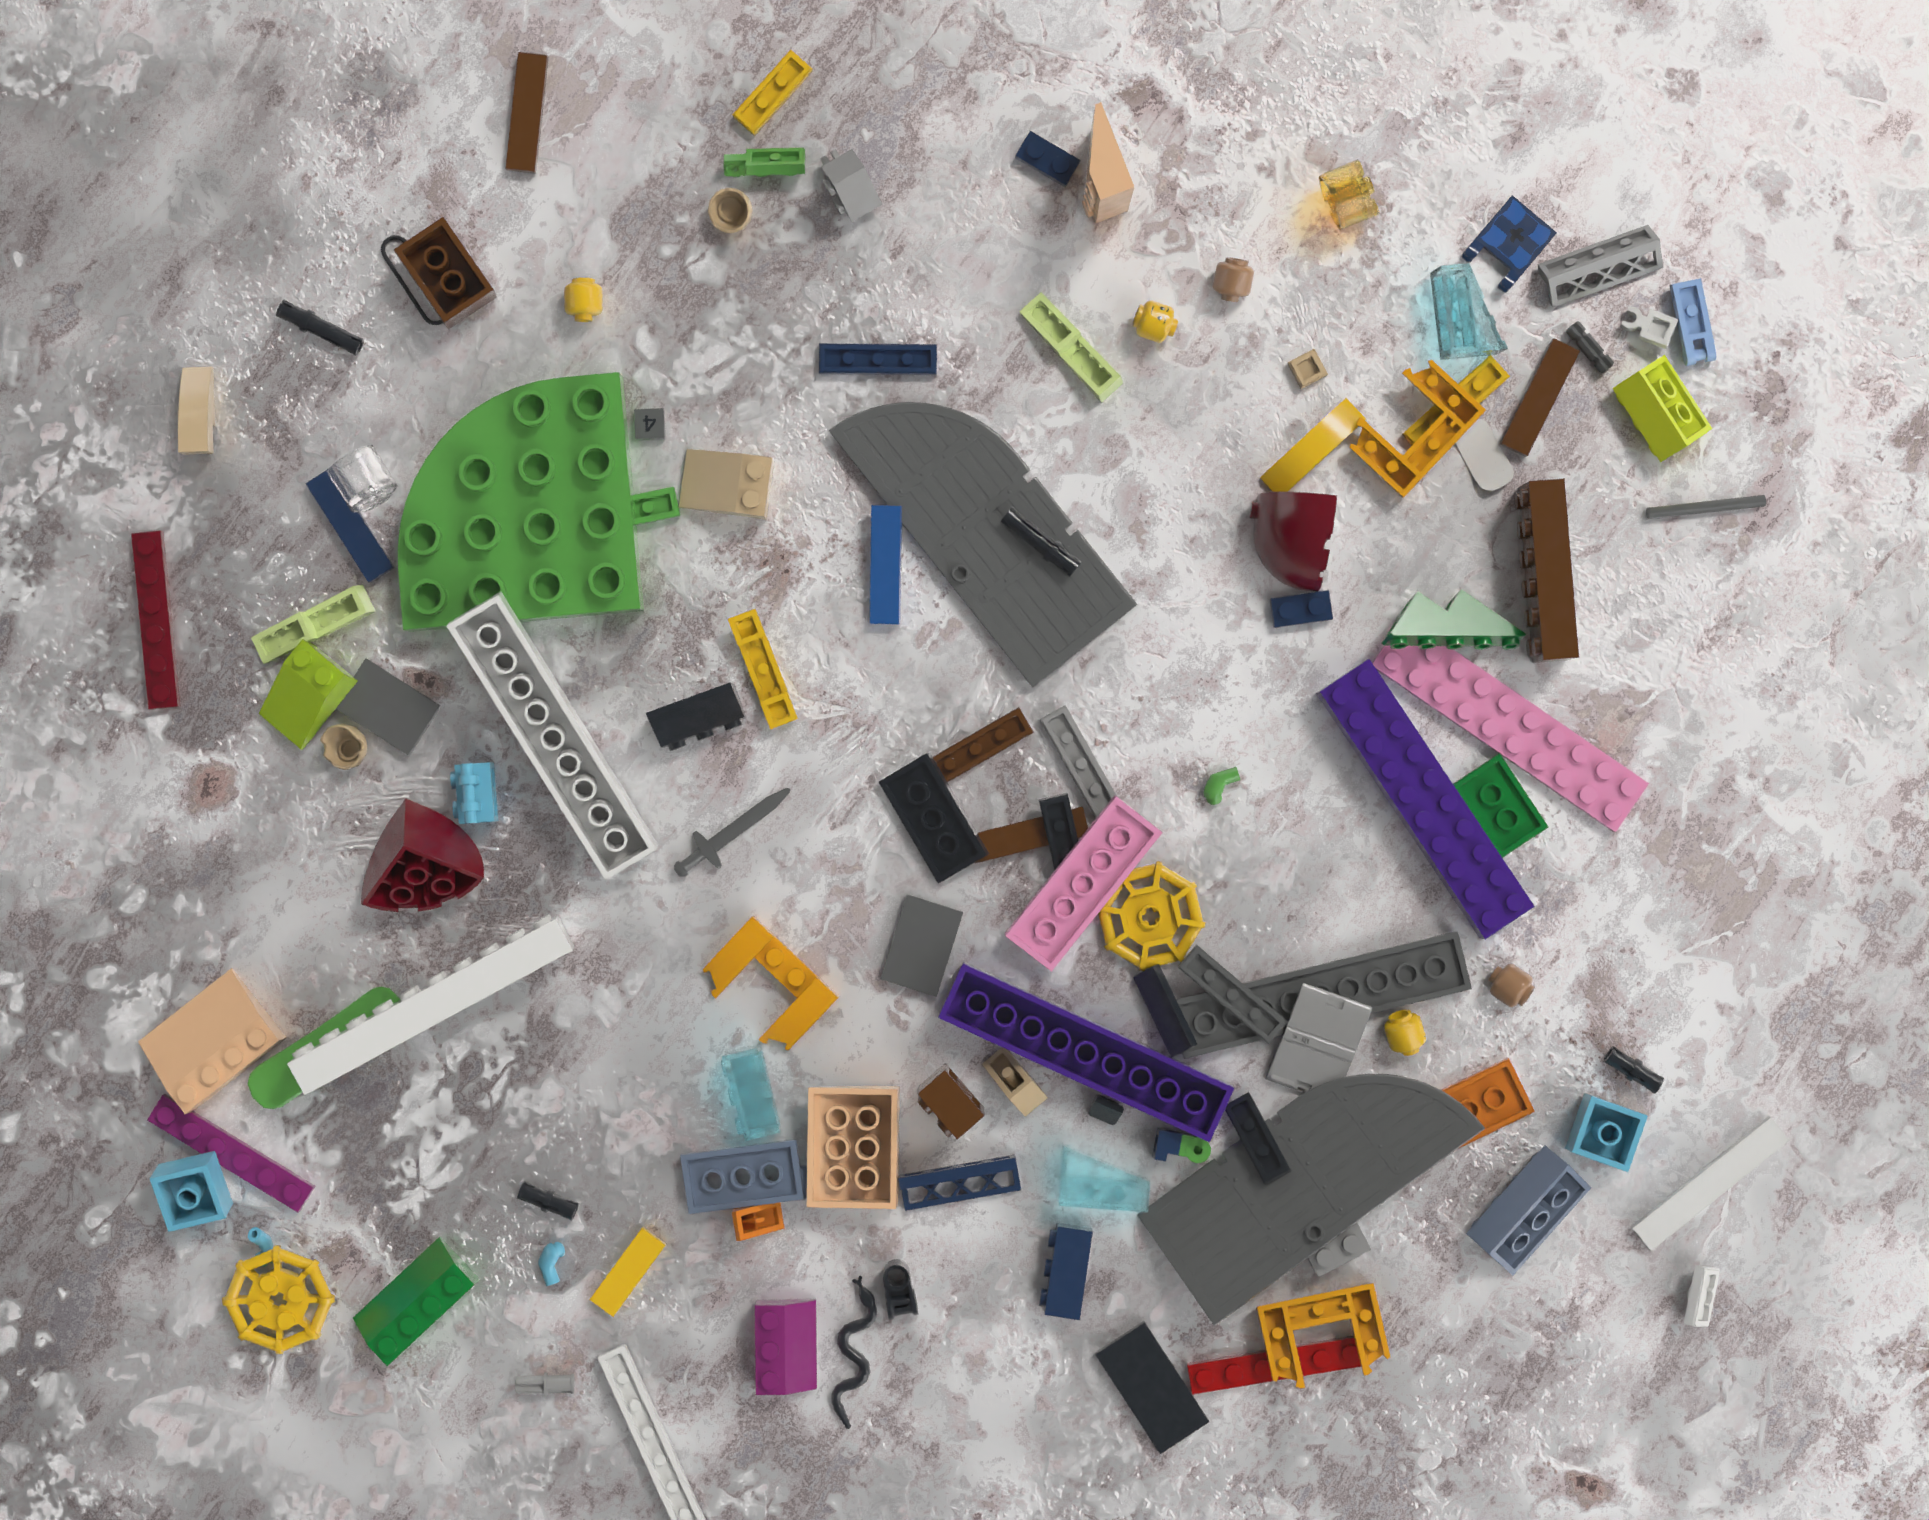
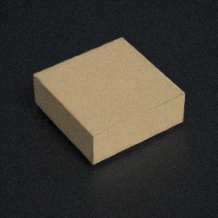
(1307, 369)

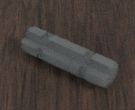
(1589, 347)

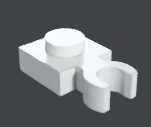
(1655, 328)

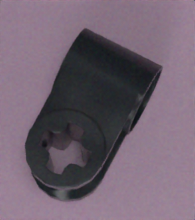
(899, 1295)

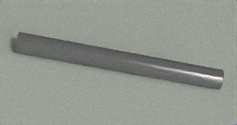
(1706, 507)

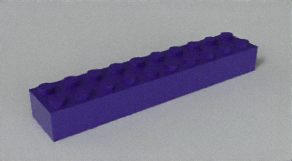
(1425, 799)
(1086, 1052)

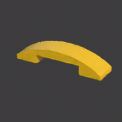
(1312, 448)
(763, 668)

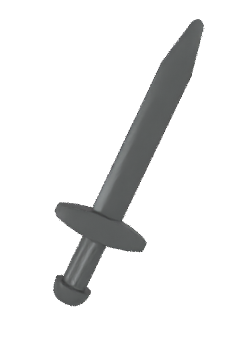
(709, 848)

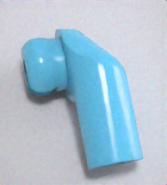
(261, 1239)
(548, 1260)

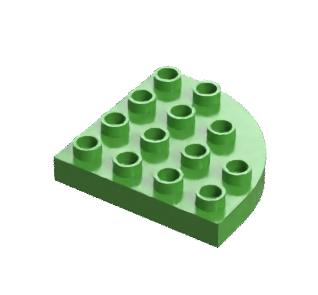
(526, 505)

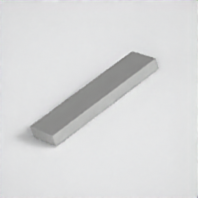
(1078, 759)

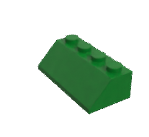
(414, 1300)

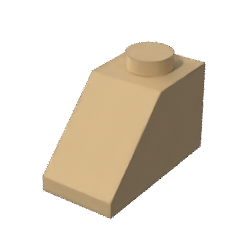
(1014, 1081)

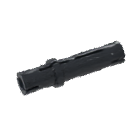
(310, 322)
(1045, 545)

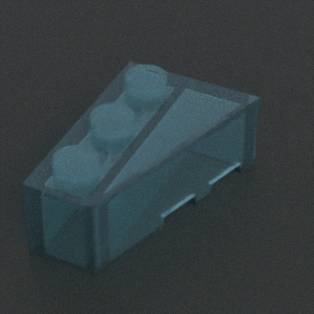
(1461, 315)
(751, 1092)
(1099, 1184)

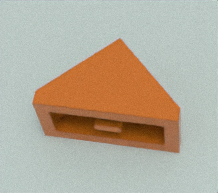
(757, 1220)

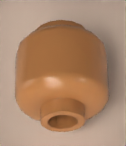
(1233, 279)
(1511, 985)

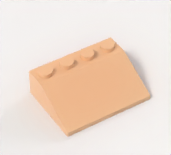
(1107, 177)
(210, 1041)
(853, 1147)

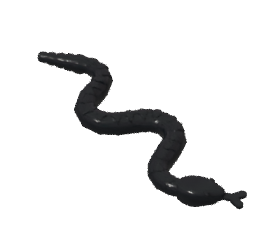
(851, 1353)

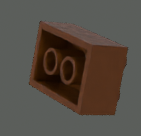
(445, 273)
(950, 1102)

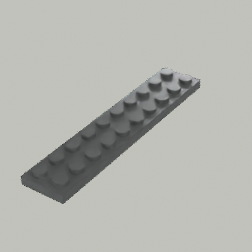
(1375, 978)

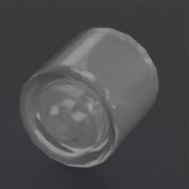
(362, 479)

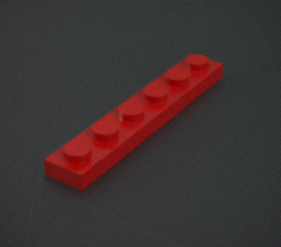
(1254, 1366)

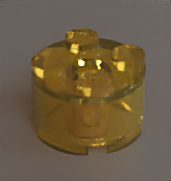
(1348, 194)

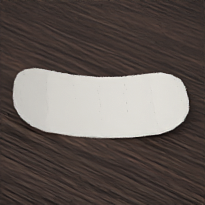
(1485, 457)

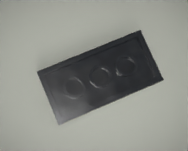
(933, 817)
(1152, 1387)

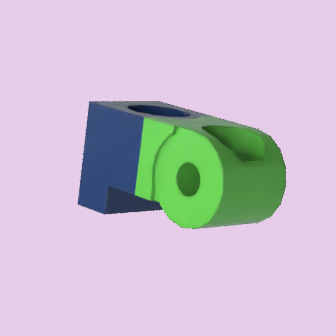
(1180, 1144)

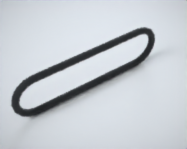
(397, 237)

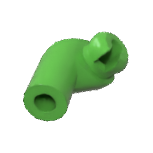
(1217, 782)

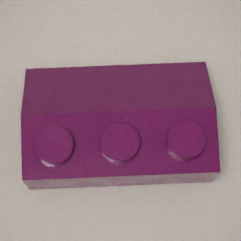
(785, 1346)

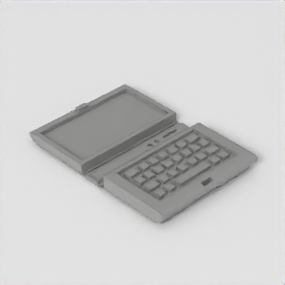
(1318, 1039)

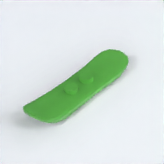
(273, 1081)

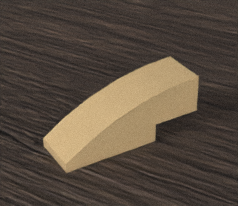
(196, 411)

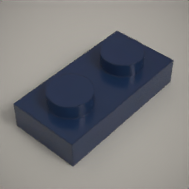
(1047, 159)
(1301, 609)

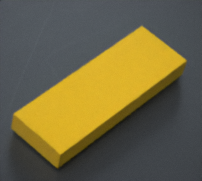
(772, 92)
(628, 1271)

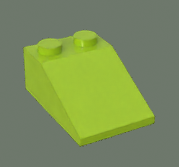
(305, 693)

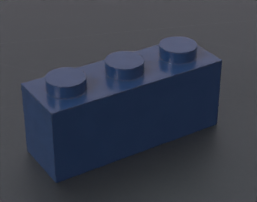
(1066, 1271)

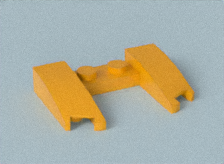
(1457, 416)
(758, 942)
(1353, 1303)

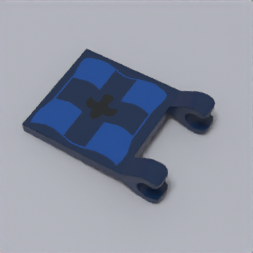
(1513, 238)

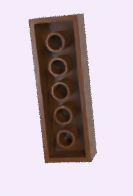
(1547, 571)

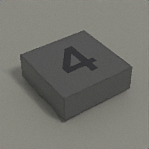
(649, 423)

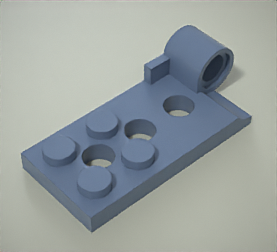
(754, 1158)

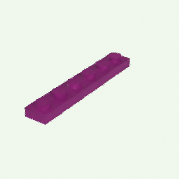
(232, 1153)

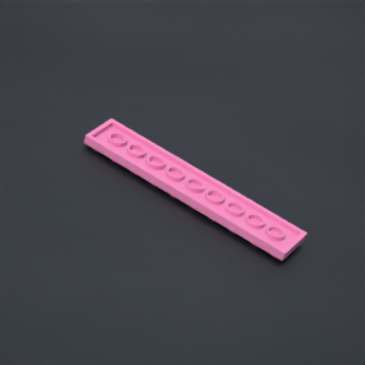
(1516, 730)

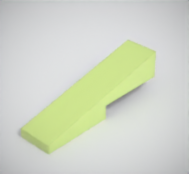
(1071, 347)
(313, 623)

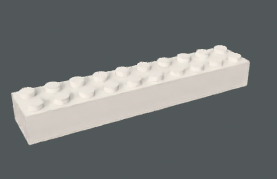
(552, 735)
(428, 1006)

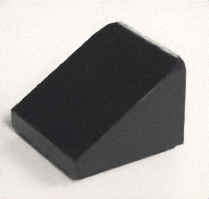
(1106, 1110)

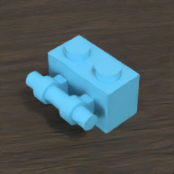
(475, 793)

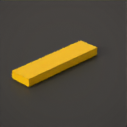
(1478, 384)

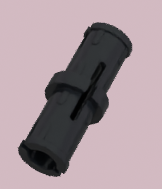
(1633, 1069)
(548, 1201)

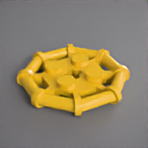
(1165, 925)
(262, 1306)

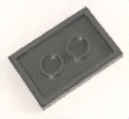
(388, 707)
(921, 945)

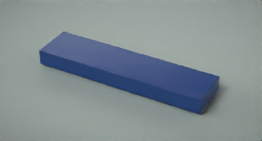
(885, 564)

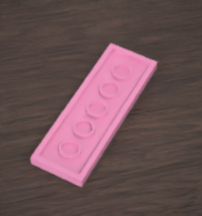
(1083, 883)

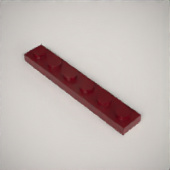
(155, 620)

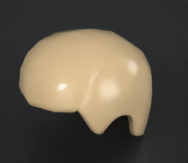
(730, 210)
(344, 746)

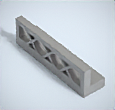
(1601, 259)

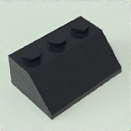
(697, 716)

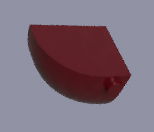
(1292, 535)
(420, 862)

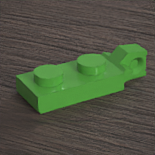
(766, 162)
(655, 506)

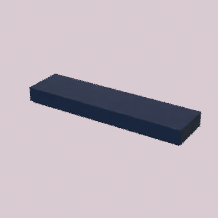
(878, 359)
(351, 529)

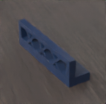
(957, 1172)

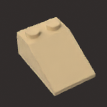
(727, 483)

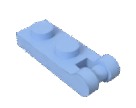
(1693, 321)

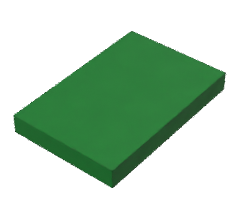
(1500, 805)

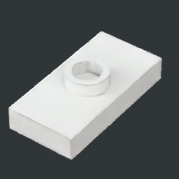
(1701, 1296)

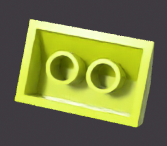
(1662, 408)

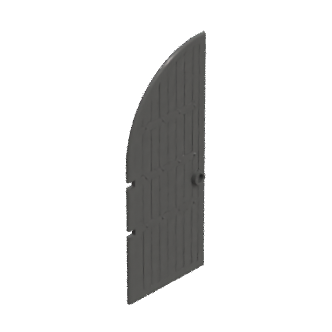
(953, 492)
(1347, 1154)

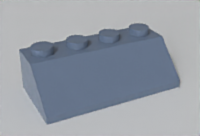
(1528, 1210)

